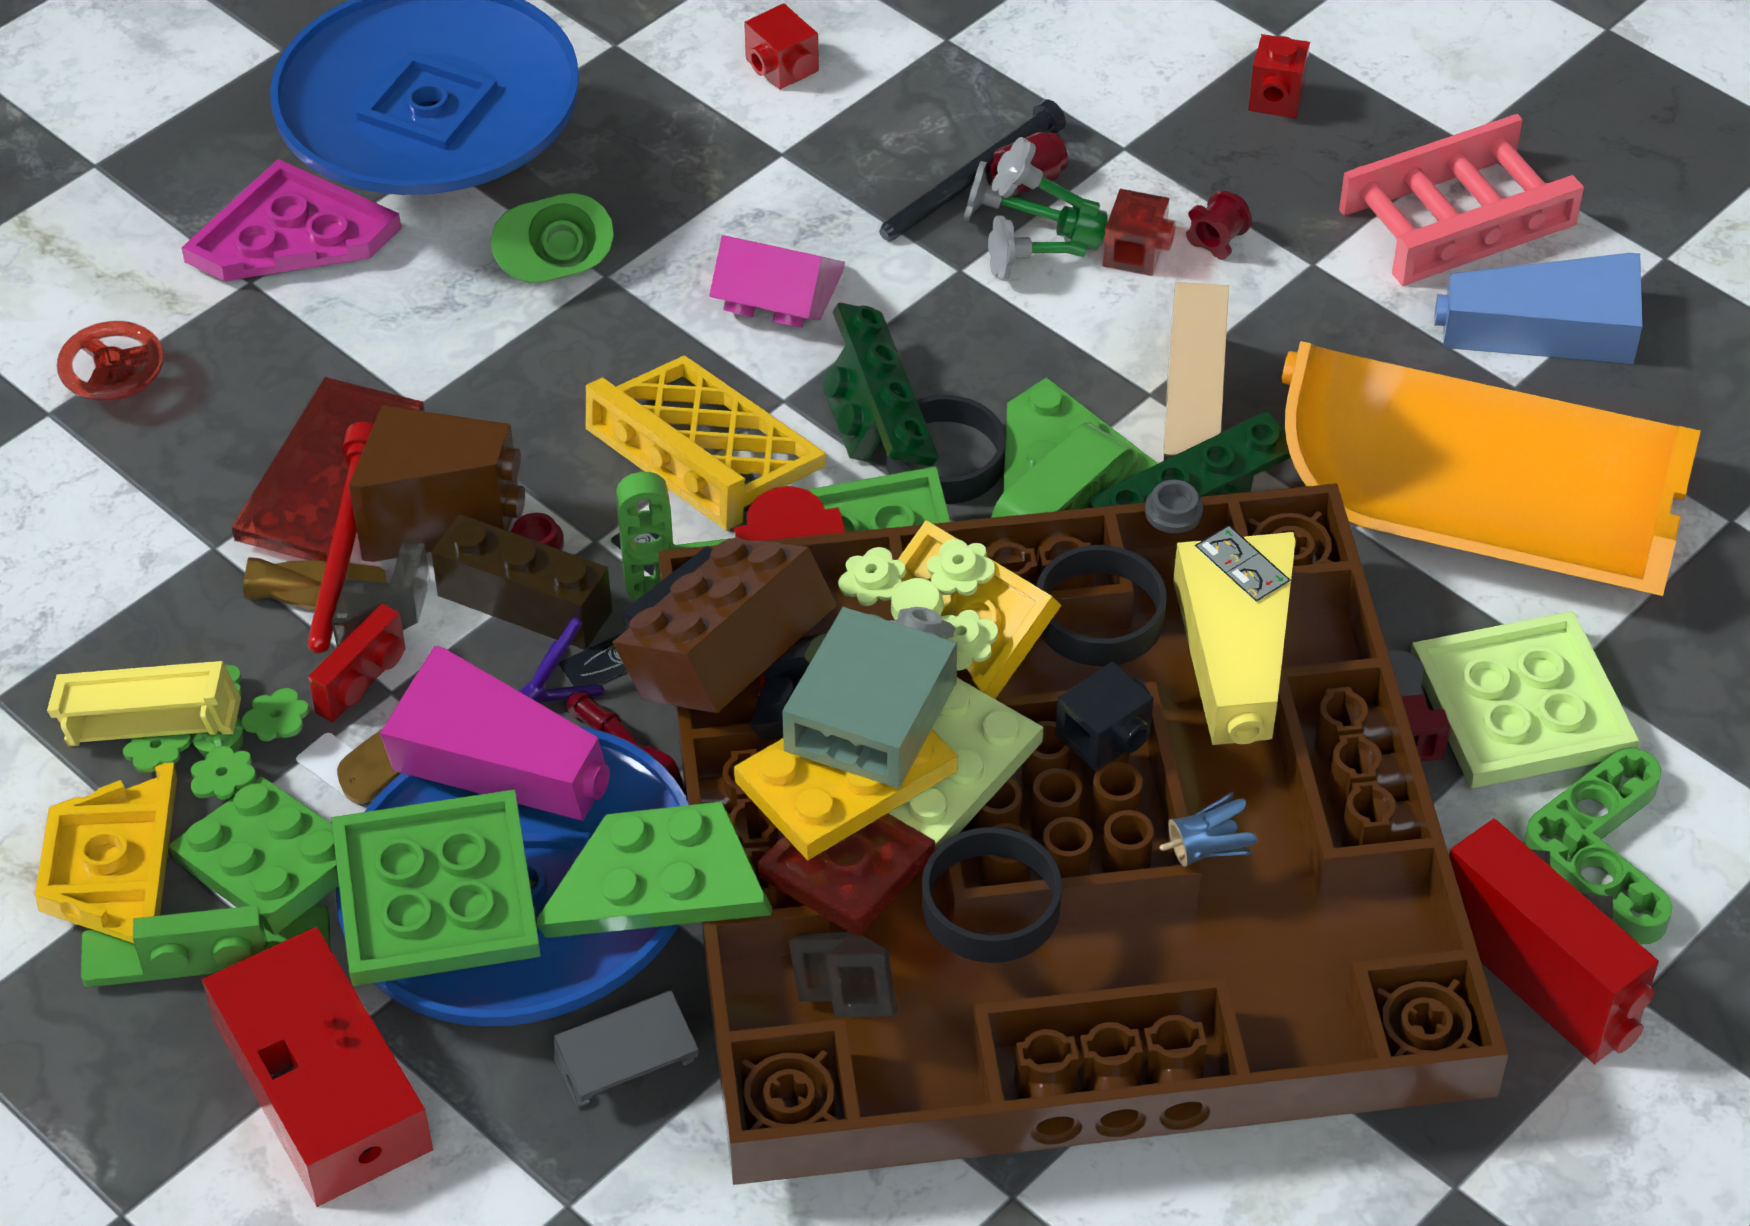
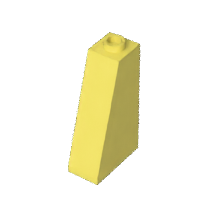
(1235, 640)

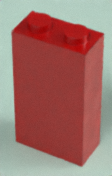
(1552, 943)

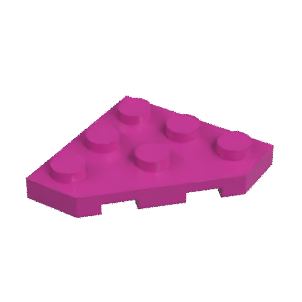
(289, 224)

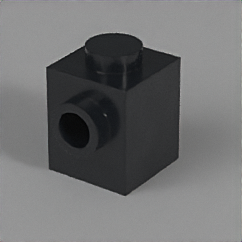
(1105, 716)

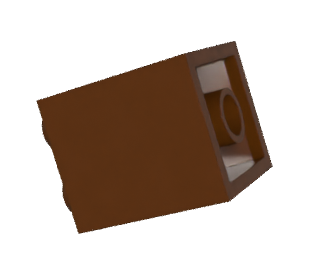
(425, 472)

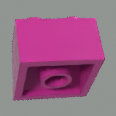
(773, 279)

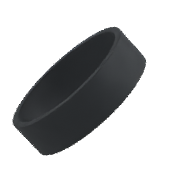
(974, 414)
(1110, 561)
(998, 843)

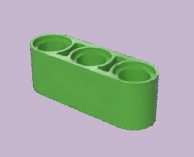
(1069, 474)

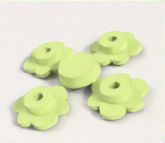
(953, 570)

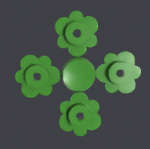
(224, 767)

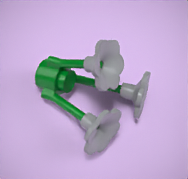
(1080, 225)

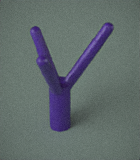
(535, 688)

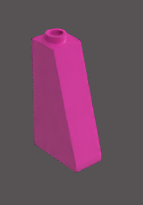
(490, 738)

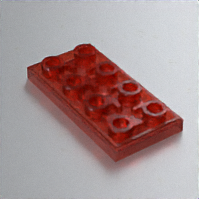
(304, 485)

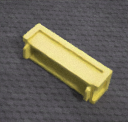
(145, 702)

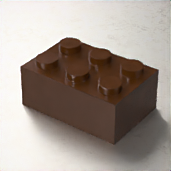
(724, 624)

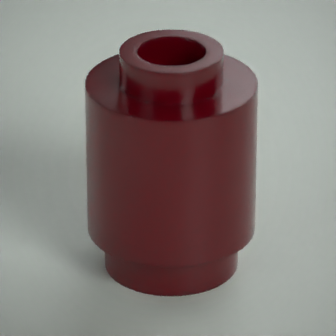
(1049, 157)

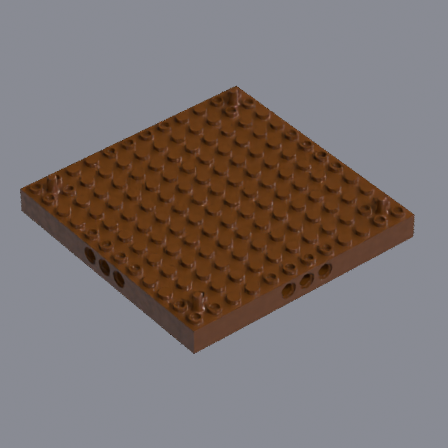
(1169, 993)

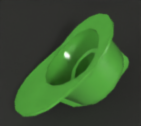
(552, 238)

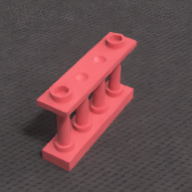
(1466, 235)

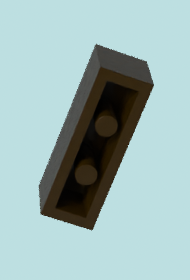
(521, 580)

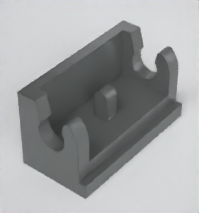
(623, 1046)

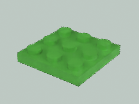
(434, 887)

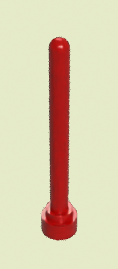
(340, 547)

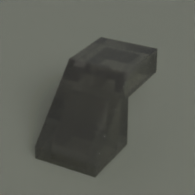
(403, 593)
(845, 971)

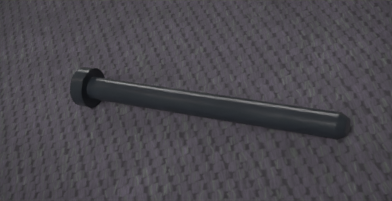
(1046, 118)

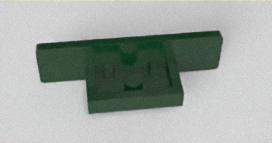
(873, 393)
(1212, 467)

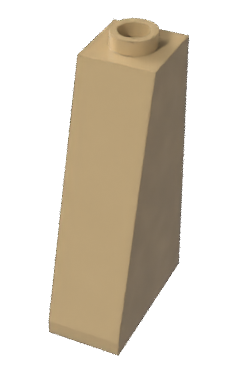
(1195, 365)

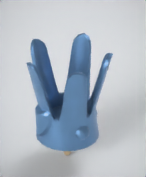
(1209, 833)

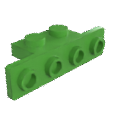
(187, 944)

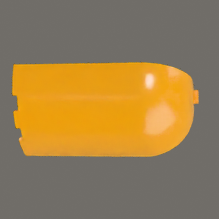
(1490, 467)

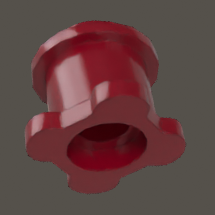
(1219, 223)

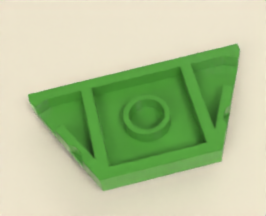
(656, 873)

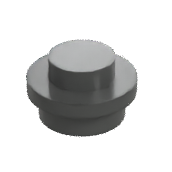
(1174, 507)

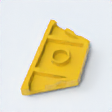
(108, 855)

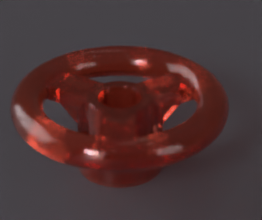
(114, 367)

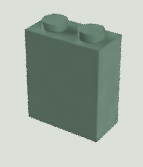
(870, 697)

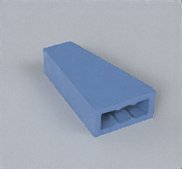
(1547, 309)

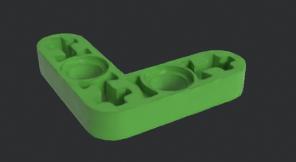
(635, 522)
(1584, 843)

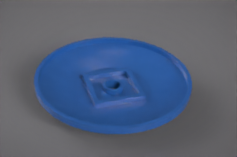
(362, 80)
(572, 967)

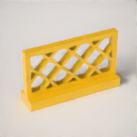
(701, 479)

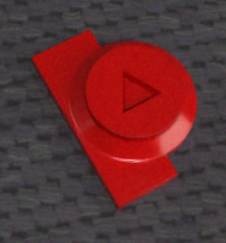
(788, 514)

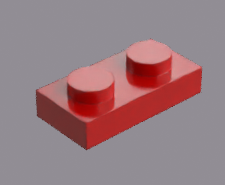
(357, 663)

